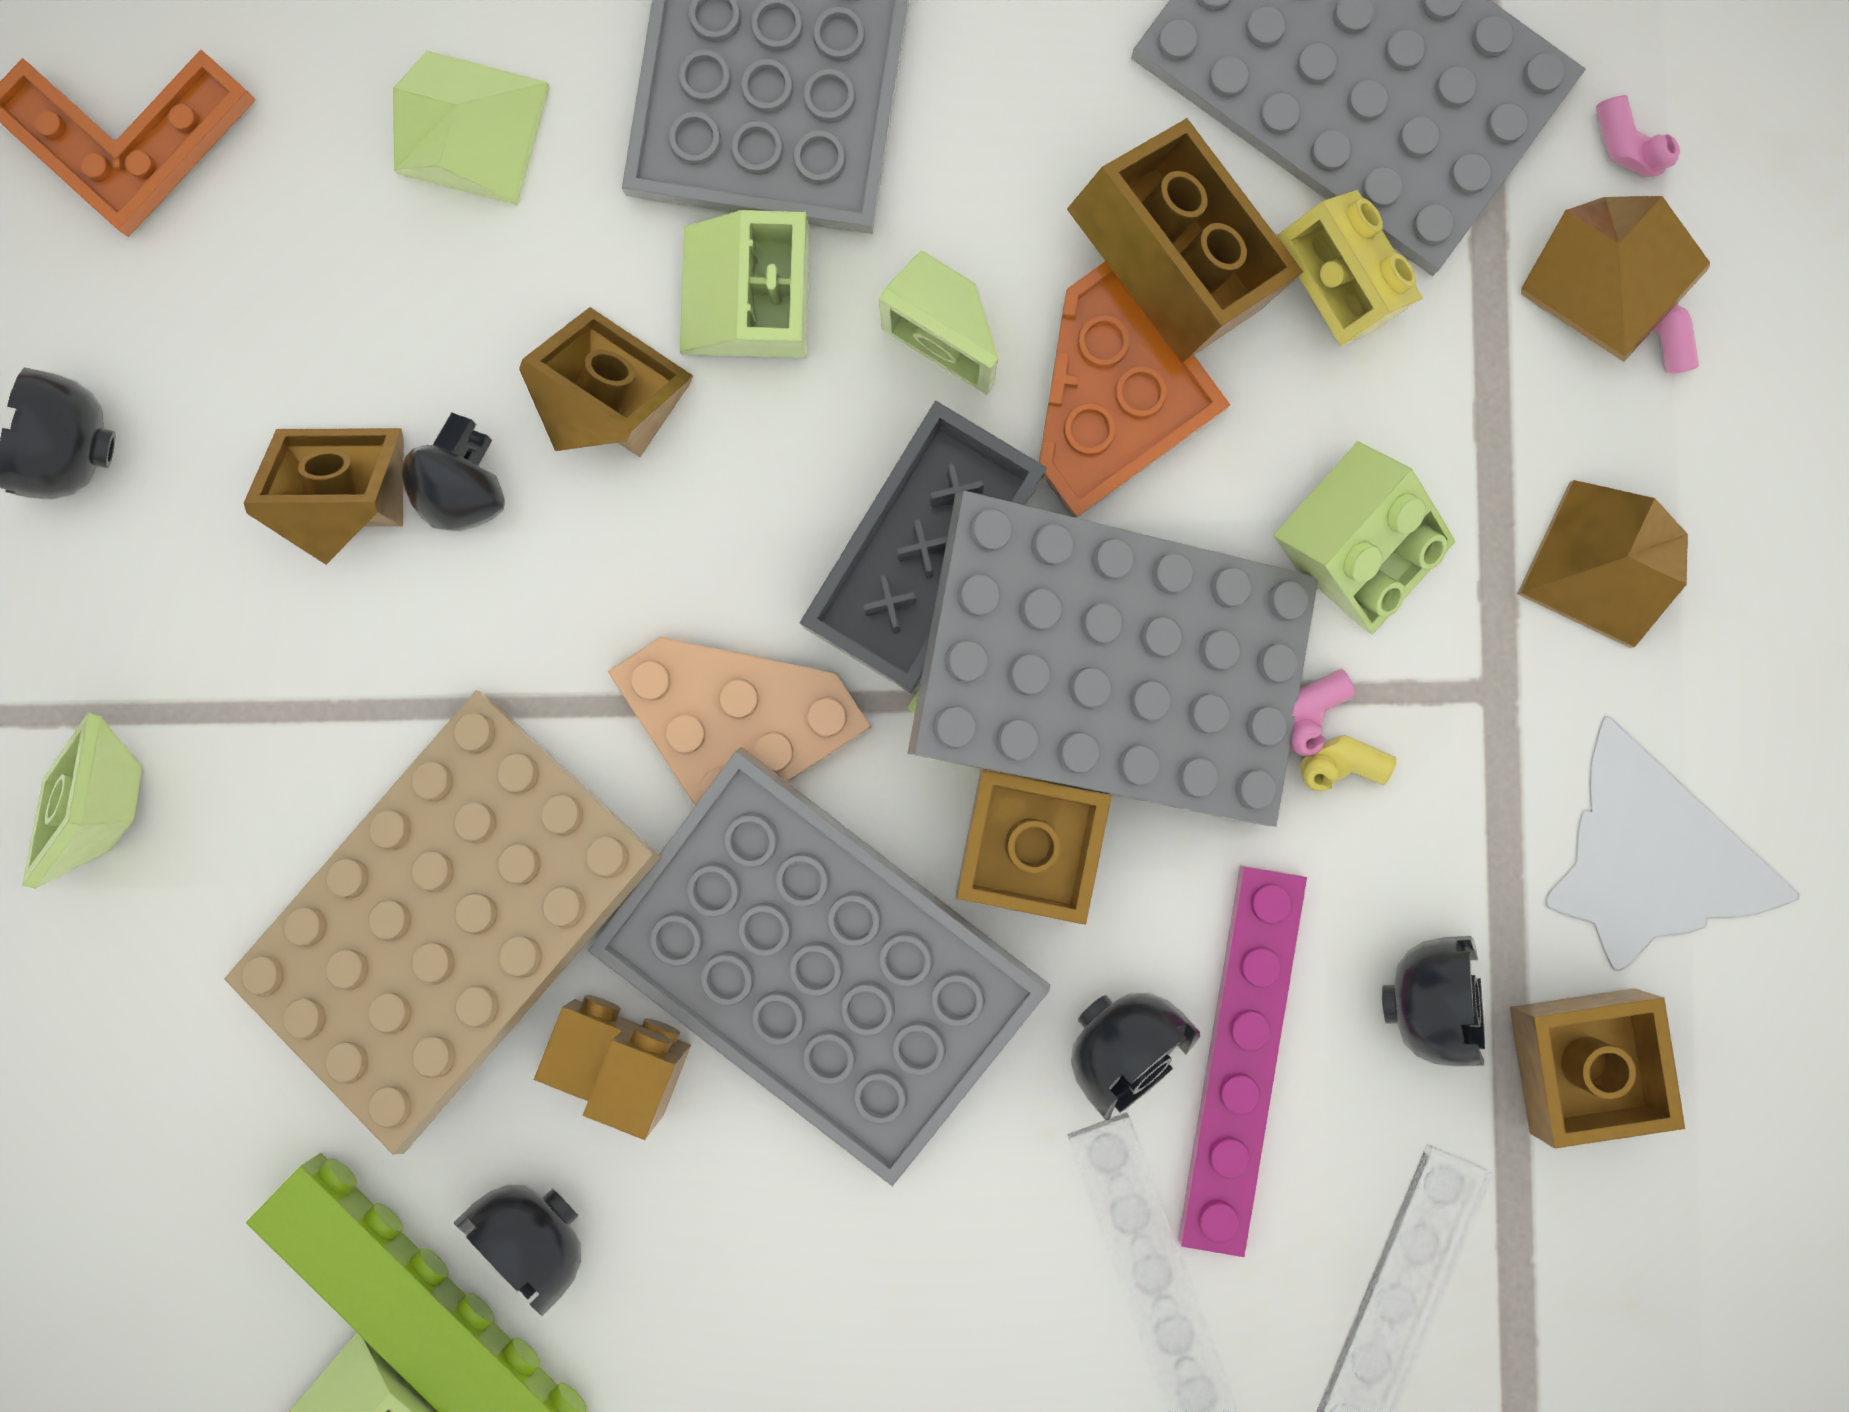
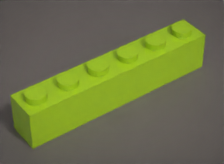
(402, 1297)

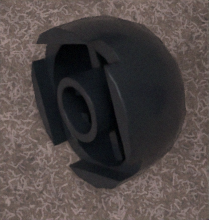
(52, 437)
(1439, 1002)
(1127, 1048)
(526, 1240)

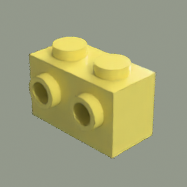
(1350, 266)

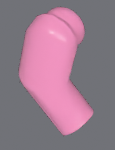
(1630, 147)
(1678, 341)
(1311, 710)

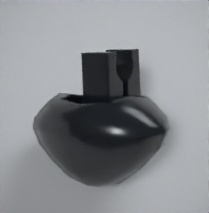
(447, 481)

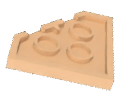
(713, 701)

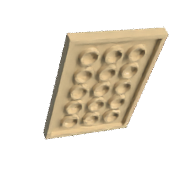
(440, 921)

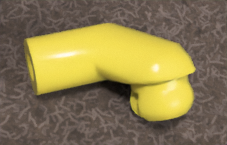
(1343, 757)

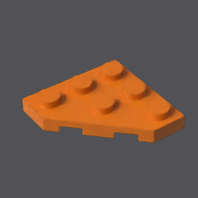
(1116, 394)

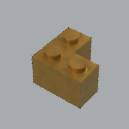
(613, 1064)

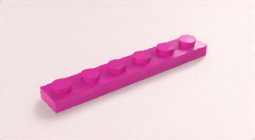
(1242, 1061)

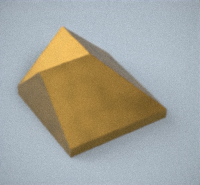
(1616, 269)
(601, 385)
(328, 486)
(1609, 562)

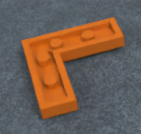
(148, 160)

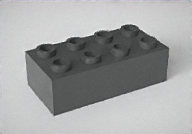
(888, 576)

